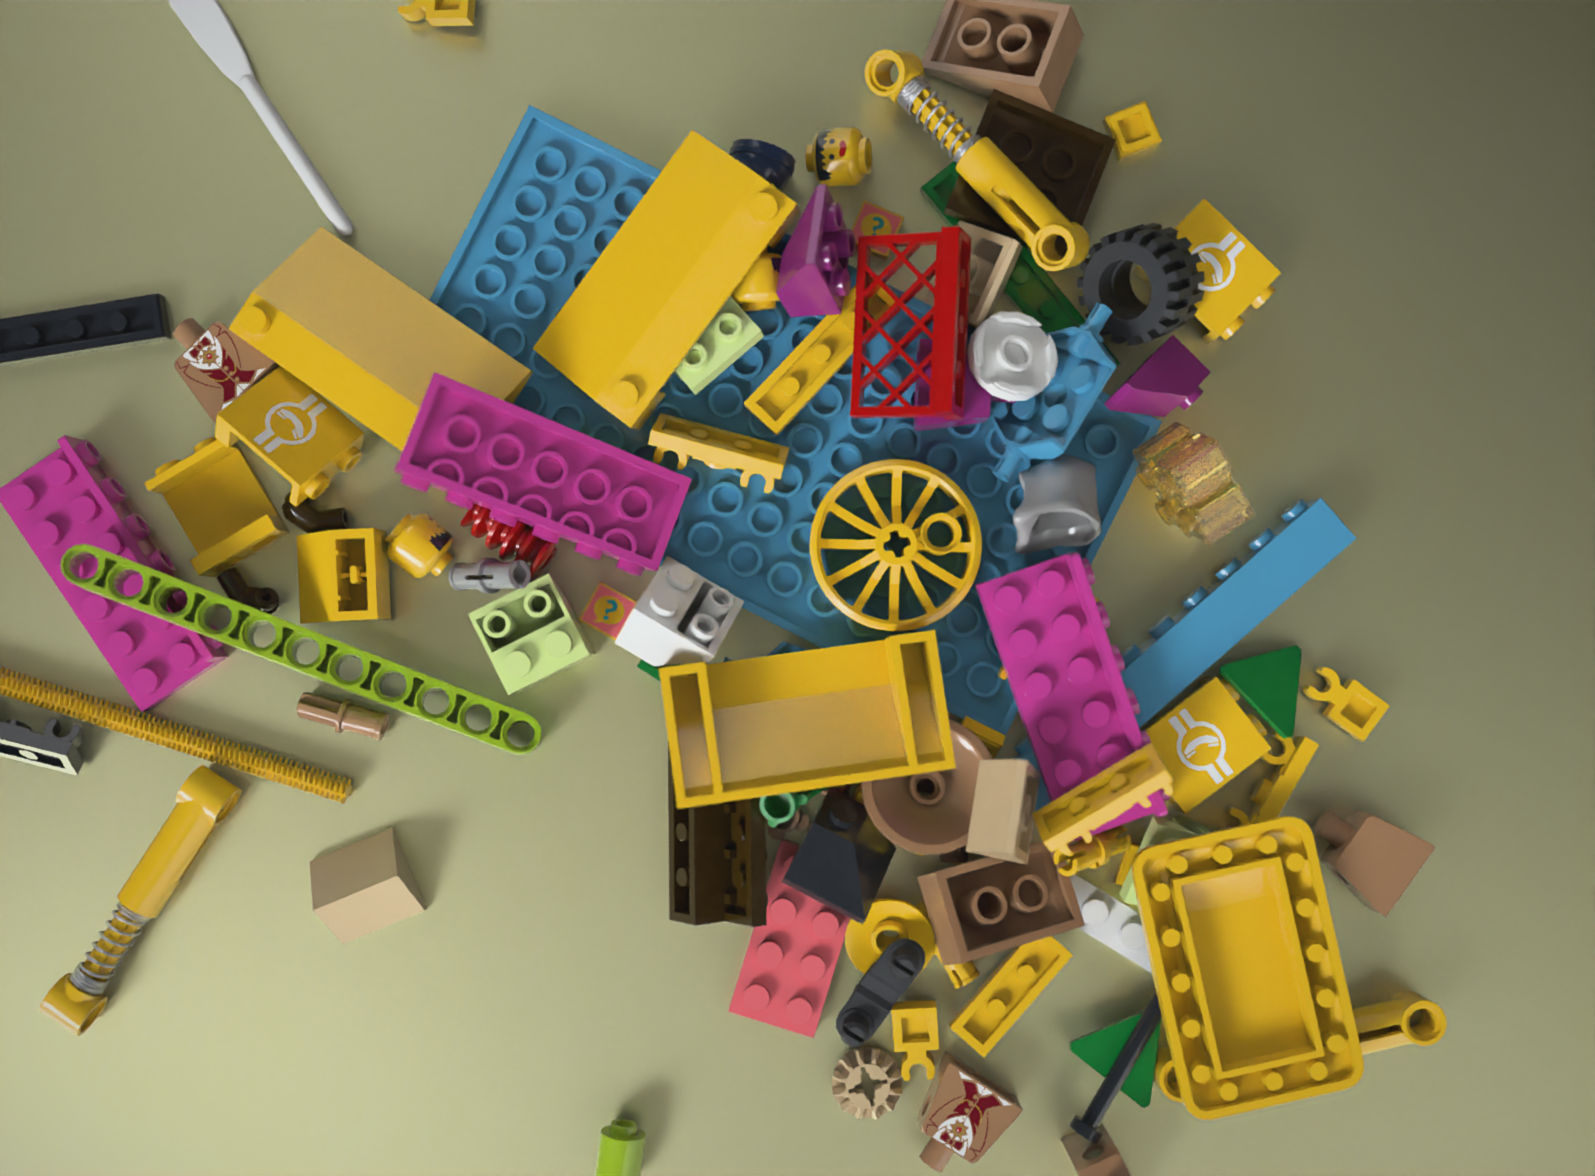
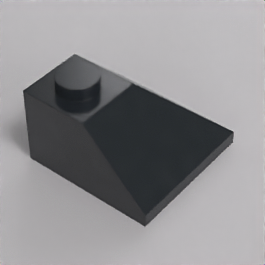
(841, 857)

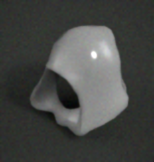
(1057, 505)

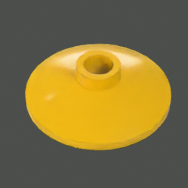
(867, 942)

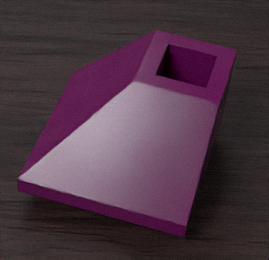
(816, 260)

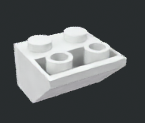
(679, 618)

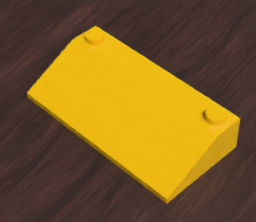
(665, 278)
(367, 337)
(806, 719)

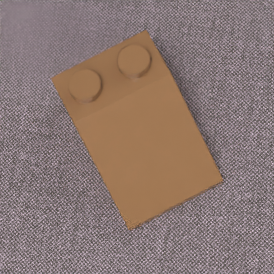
(1006, 47)
(998, 904)

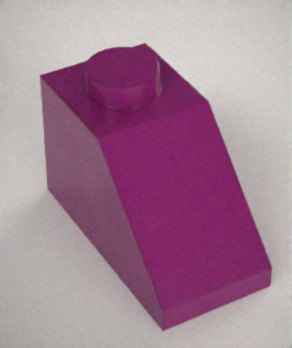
(1161, 382)

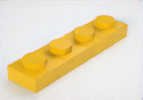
(811, 364)

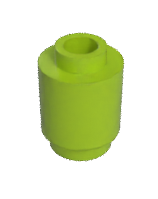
(620, 1149)

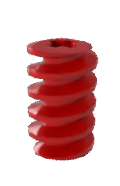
(515, 540)

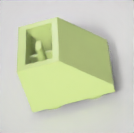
(531, 634)

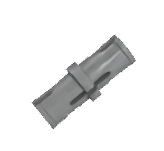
(505, 575)

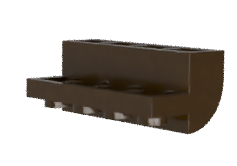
(717, 861)

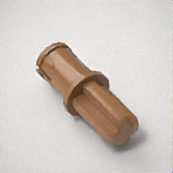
(343, 715)

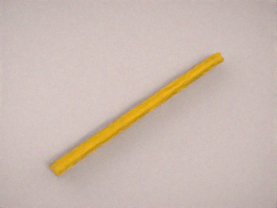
(171, 737)

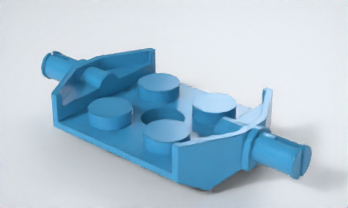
(1038, 426)

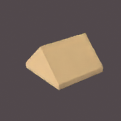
(990, 269)
(1003, 809)
(364, 887)

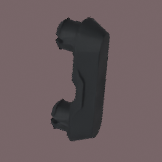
(879, 991)

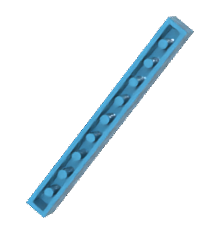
(1226, 610)

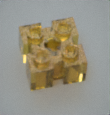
(1192, 483)

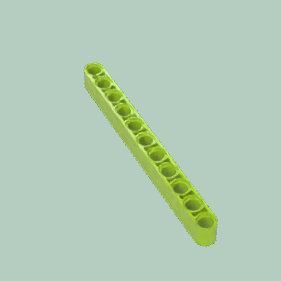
(245, 620)

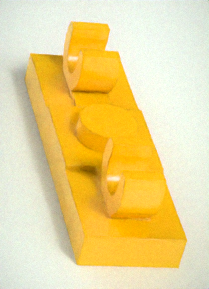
(718, 449)
(1272, 793)
(1102, 798)
(1009, 992)

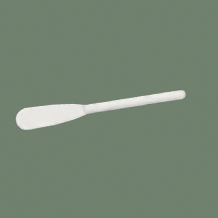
(220, 42)

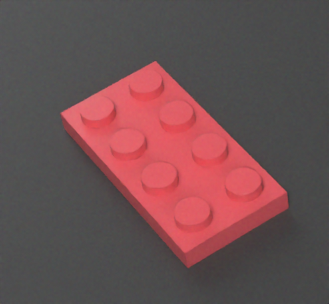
(790, 957)

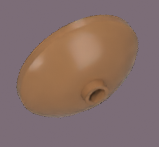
(934, 821)

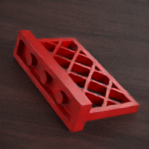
(948, 319)

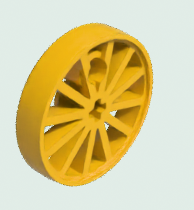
(916, 542)

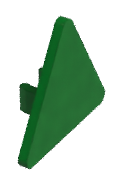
(1269, 685)
(1103, 1046)

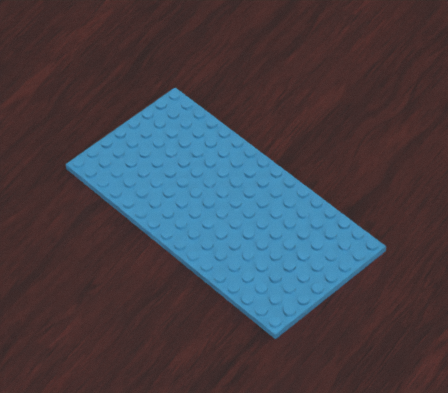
(527, 251)

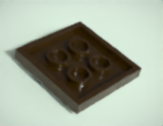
(1049, 150)

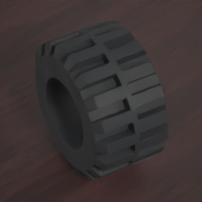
(1171, 277)

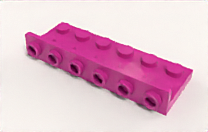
(541, 476)
(74, 503)
(1065, 676)

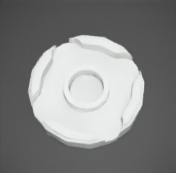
(1012, 356)

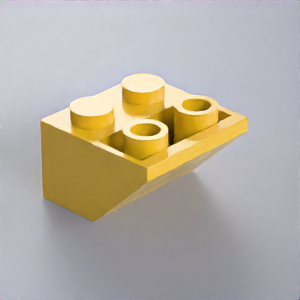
(343, 576)

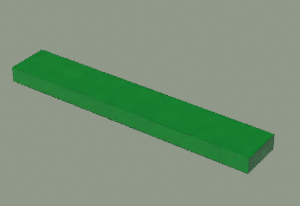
(1029, 285)

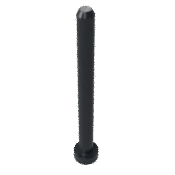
(1088, 1124)

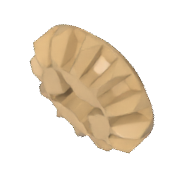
(879, 1066)

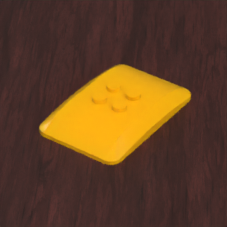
(1247, 967)

